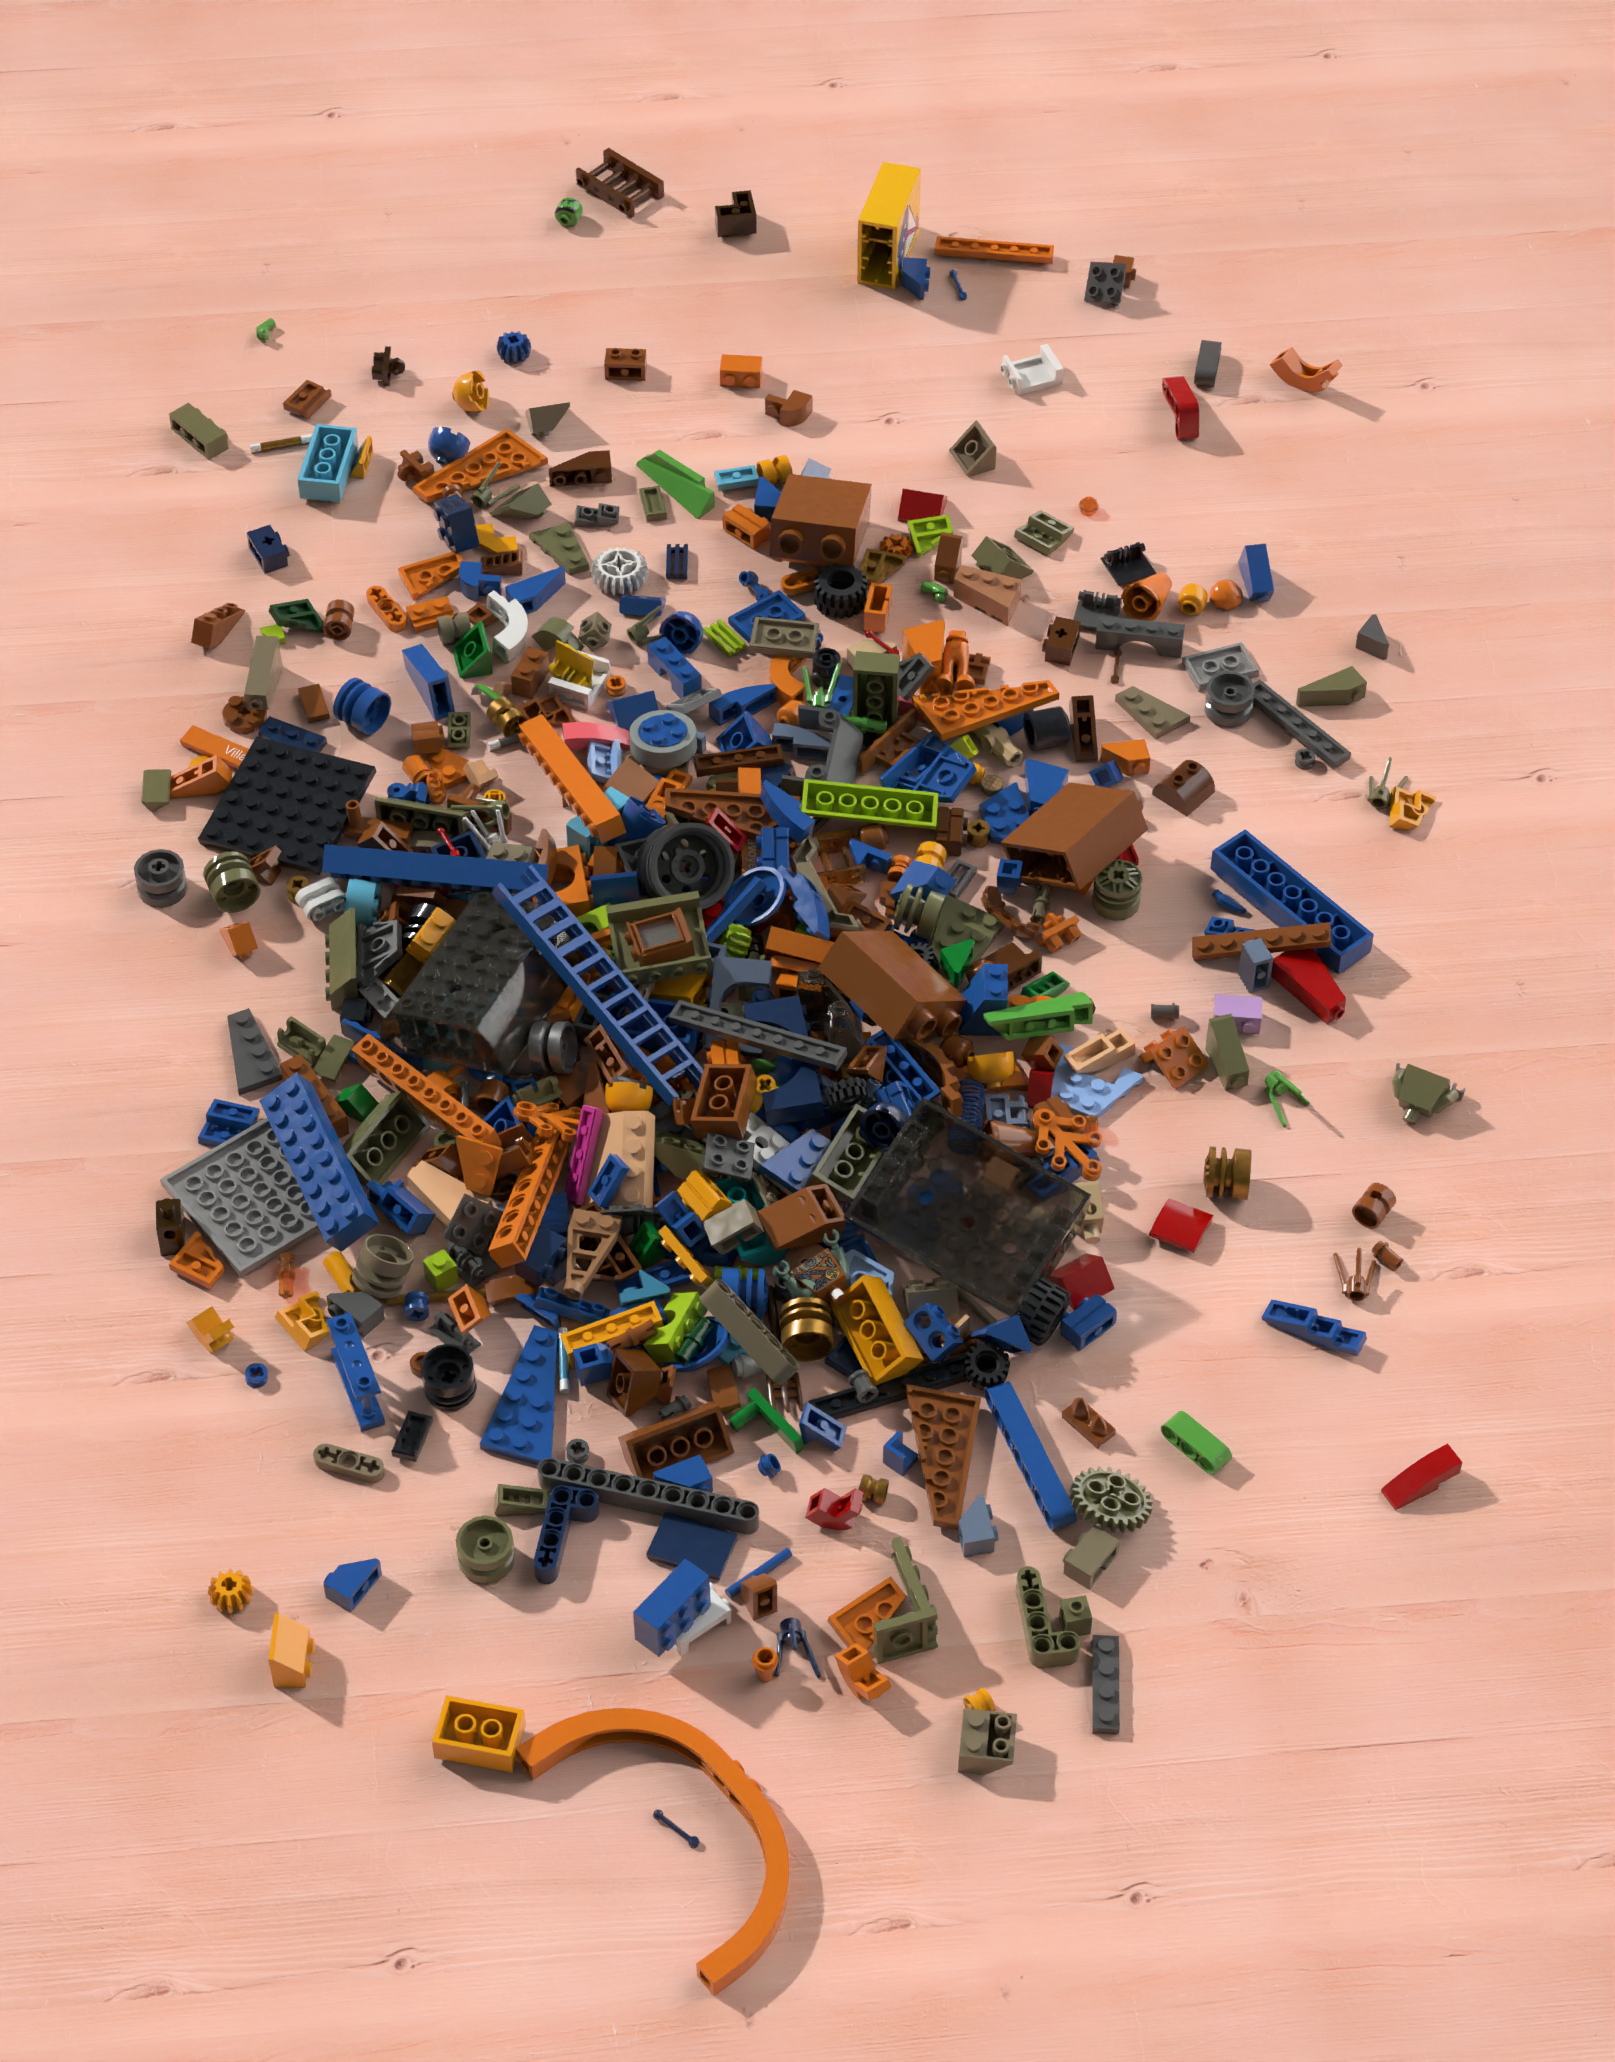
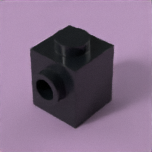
(356, 1010)

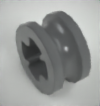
(1305, 764)
(577, 1444)

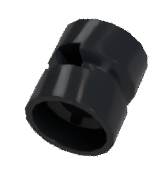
(824, 665)

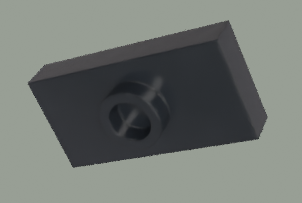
(412, 1436)

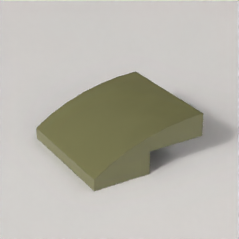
(1044, 532)

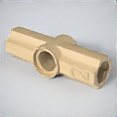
(998, 741)

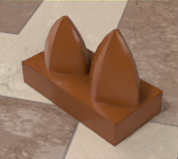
(1088, 1422)

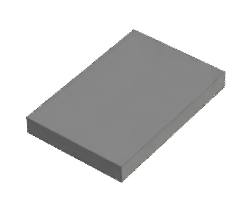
(1209, 663)

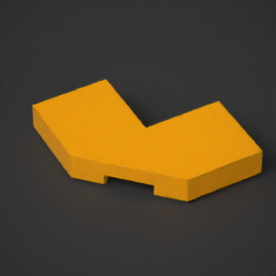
(494, 545)

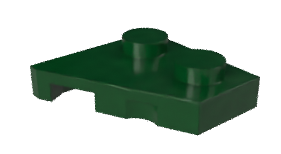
(297, 615)

